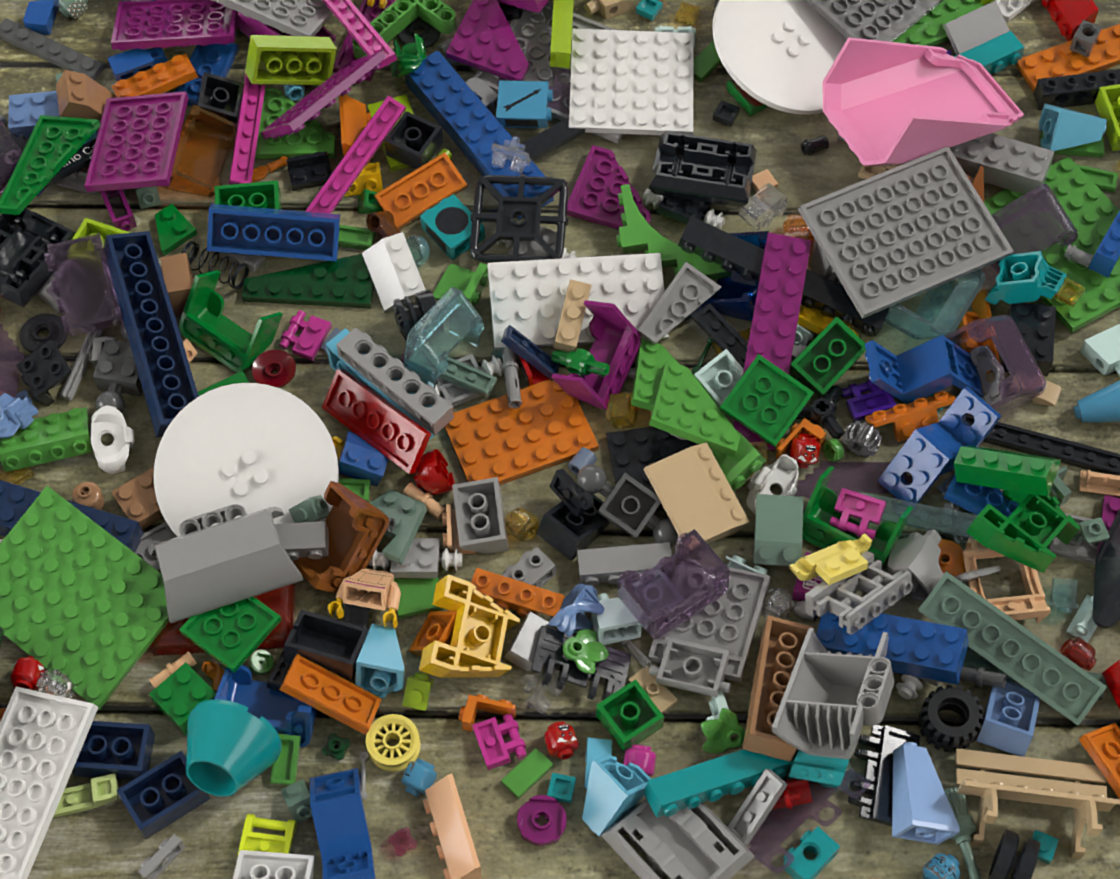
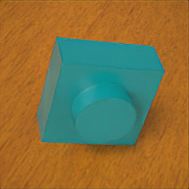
(649, 8)
(562, 787)
(1047, 846)

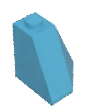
(1068, 128)
(380, 662)
(611, 792)

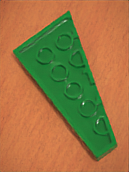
(46, 152)

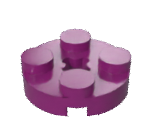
(551, 831)

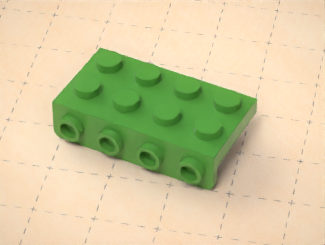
(47, 440)

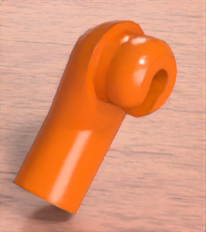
(214, 672)

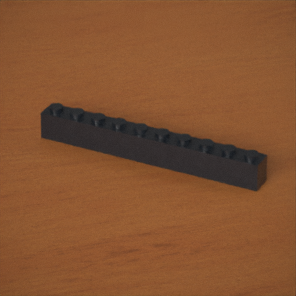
(747, 259)

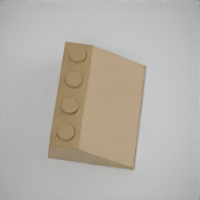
(697, 494)

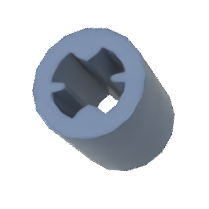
(581, 459)

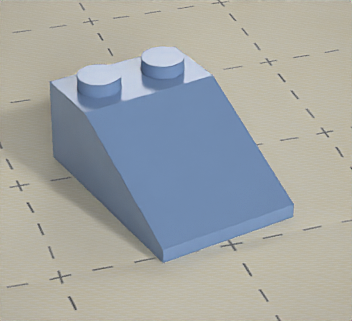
(1009, 718)

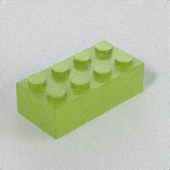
(290, 59)

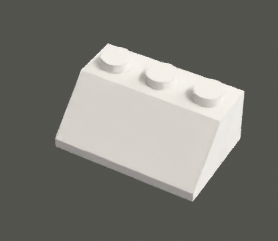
(393, 270)
(273, 865)

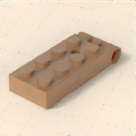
(139, 499)

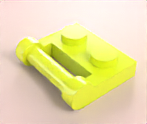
(266, 842)

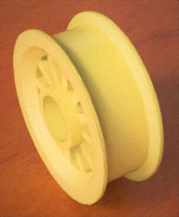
(383, 724)

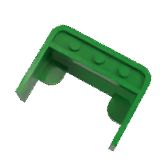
(216, 334)
(821, 534)

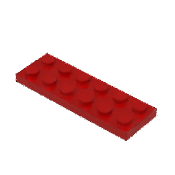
(376, 421)

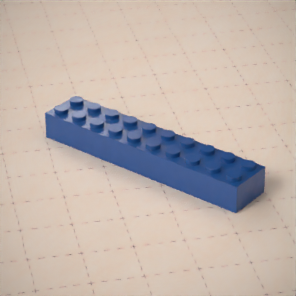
(467, 122)

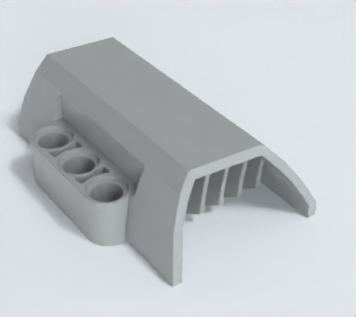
(223, 560)
(833, 698)

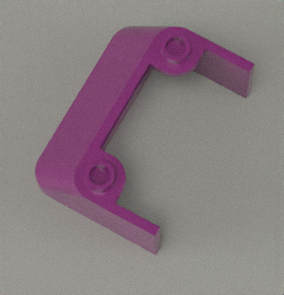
(615, 345)

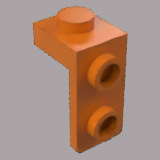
(804, 427)
(481, 702)

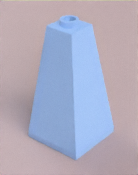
(918, 798)

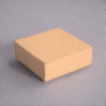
(763, 178)

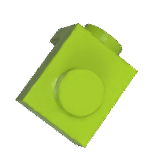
(418, 691)

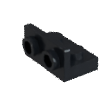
(309, 170)

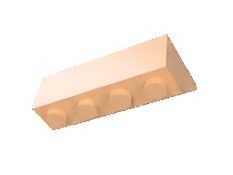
(452, 830)

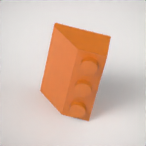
(352, 121)

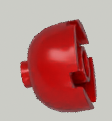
(433, 474)

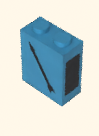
(524, 104)

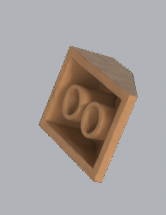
(81, 96)

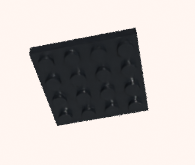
(640, 447)

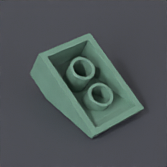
(778, 530)

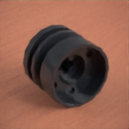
(408, 316)

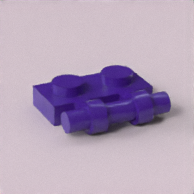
(866, 404)

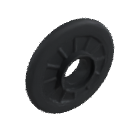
(429, 36)
(38, 323)

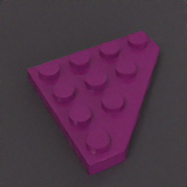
(488, 42)
(598, 188)

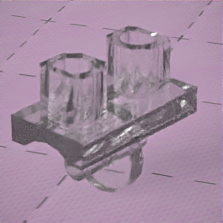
(519, 158)
(536, 699)

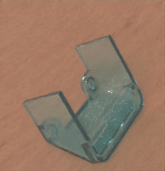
(439, 333)

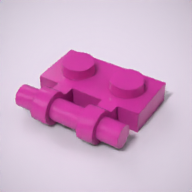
(311, 338)
(858, 506)
(492, 744)

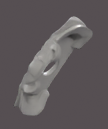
(985, 361)

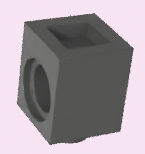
(1085, 38)

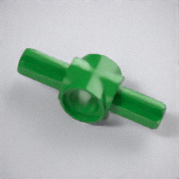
(580, 362)

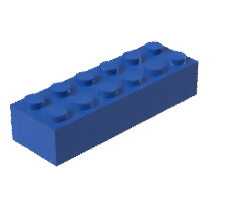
(273, 232)
(913, 645)

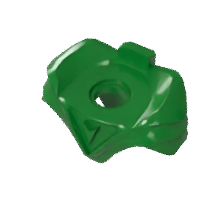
(409, 58)

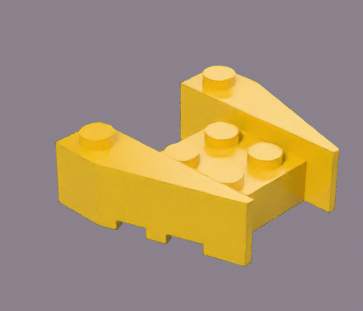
(476, 633)

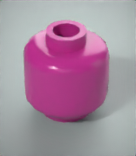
(641, 756)

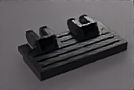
(549, 653)
(879, 771)

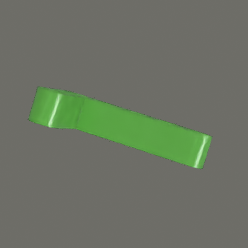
(403, 12)

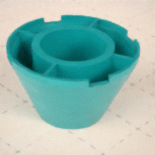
(228, 746)

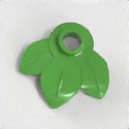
(588, 650)
(720, 730)

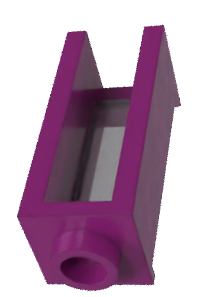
(118, 209)

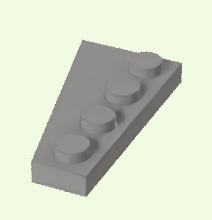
(681, 298)

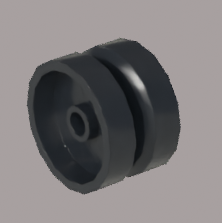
(1010, 860)

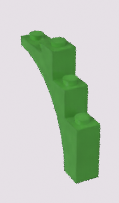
(641, 236)

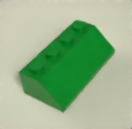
(1006, 470)

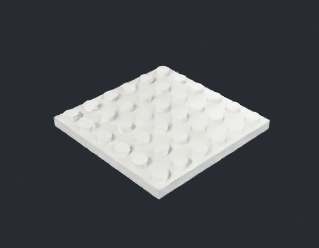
(631, 82)

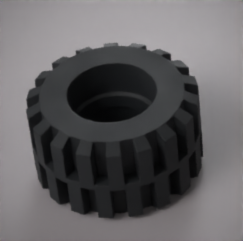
(959, 702)

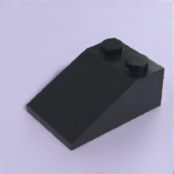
(572, 533)

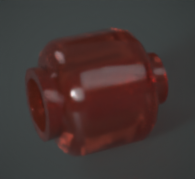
(1079, 652)

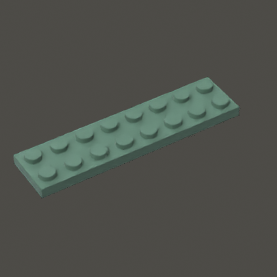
(1013, 648)

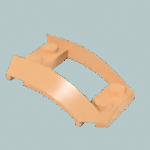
(1017, 607)

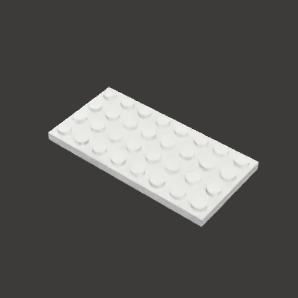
(533, 292)
(37, 754)

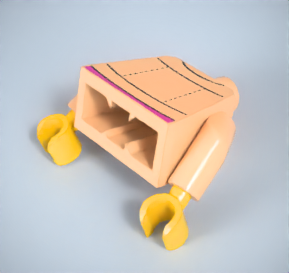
(369, 590)

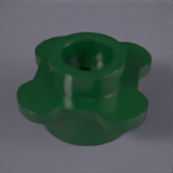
(339, 753)

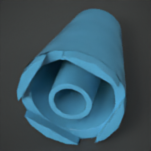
(1100, 405)

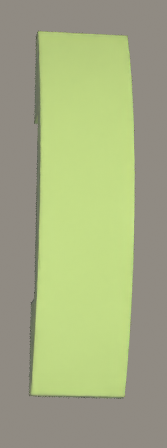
(88, 796)

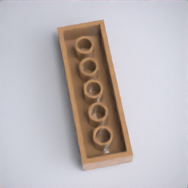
(775, 662)

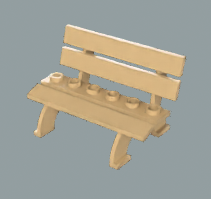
(990, 787)

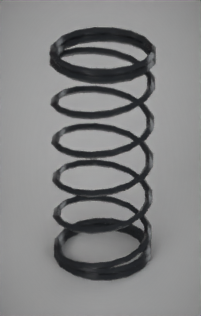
(238, 268)

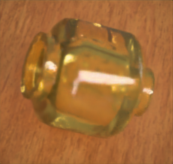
(521, 524)

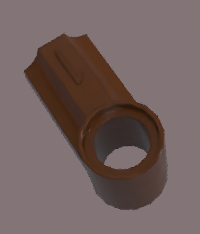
(382, 223)

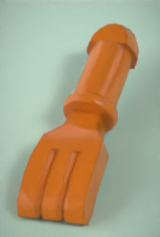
(260, 172)

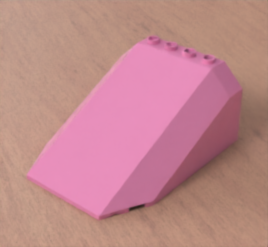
(910, 100)

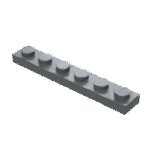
(49, 49)

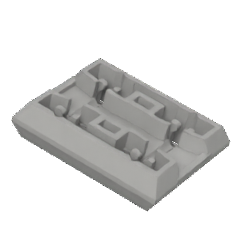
(678, 844)

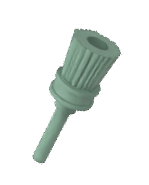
(967, 828)

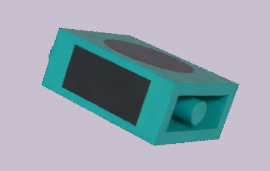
(450, 226)

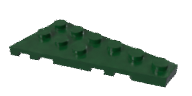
(319, 284)

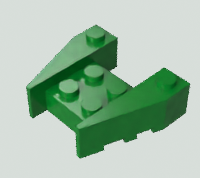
(1026, 531)

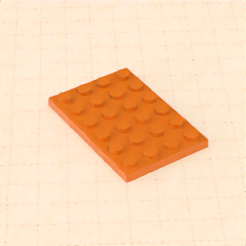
(519, 441)

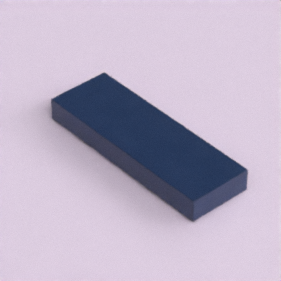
(529, 352)

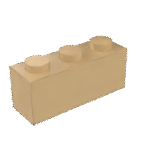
(571, 316)

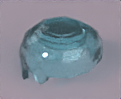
(419, 249)

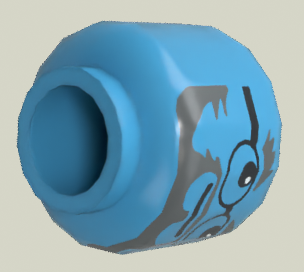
(418, 777)
(941, 867)

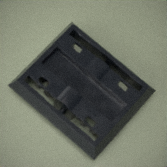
(703, 169)
(22, 253)

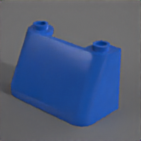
(278, 708)

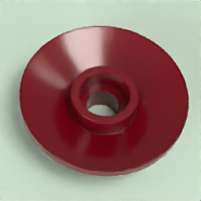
(274, 361)

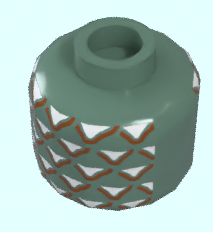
(73, 8)

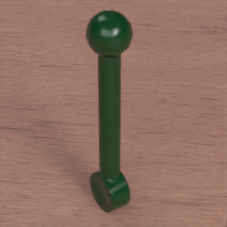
(695, 369)

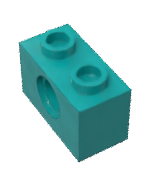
(820, 845)

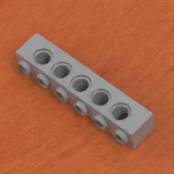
(431, 418)

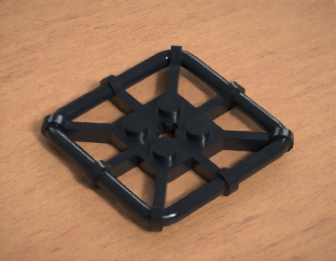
(512, 207)

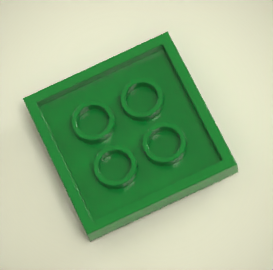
(766, 400)
(232, 630)

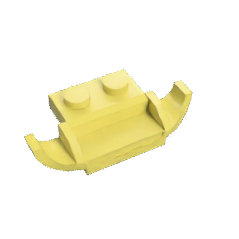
(834, 561)

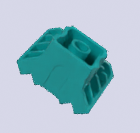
(1024, 279)
(824, 770)

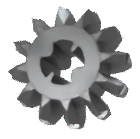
(861, 439)

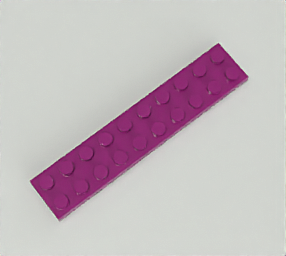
(777, 307)

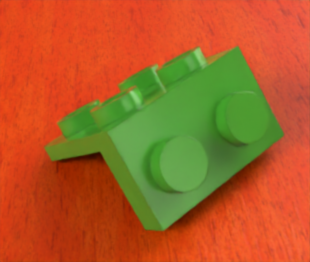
(467, 281)
(742, 465)

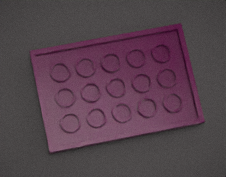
(172, 23)
(323, 96)
(137, 142)

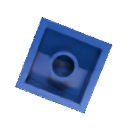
(361, 460)

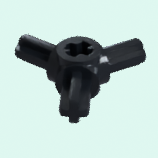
(823, 412)

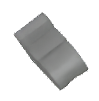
(484, 93)

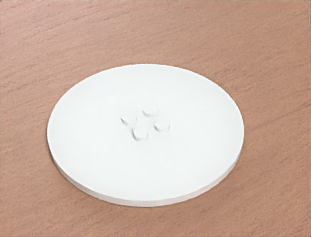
(777, 51)
(243, 449)

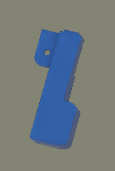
(41, 16)

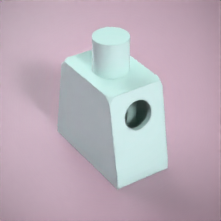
(1104, 350)
(615, 622)

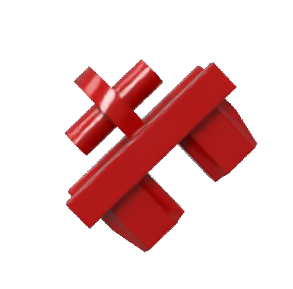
(796, 793)

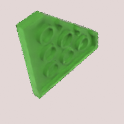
(305, 142)
(648, 373)
(689, 411)

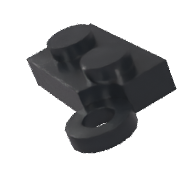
(570, 493)

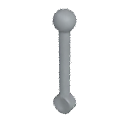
(364, 756)

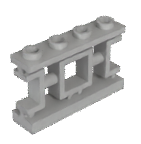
(852, 609)

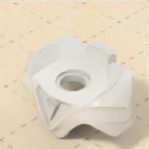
(111, 457)
(782, 473)

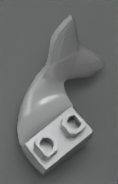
(920, 557)

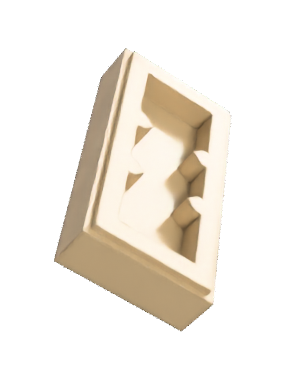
(658, 693)

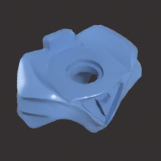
(15, 413)
(572, 615)

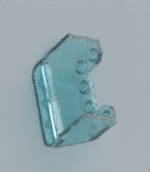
(939, 310)

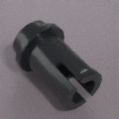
(813, 145)

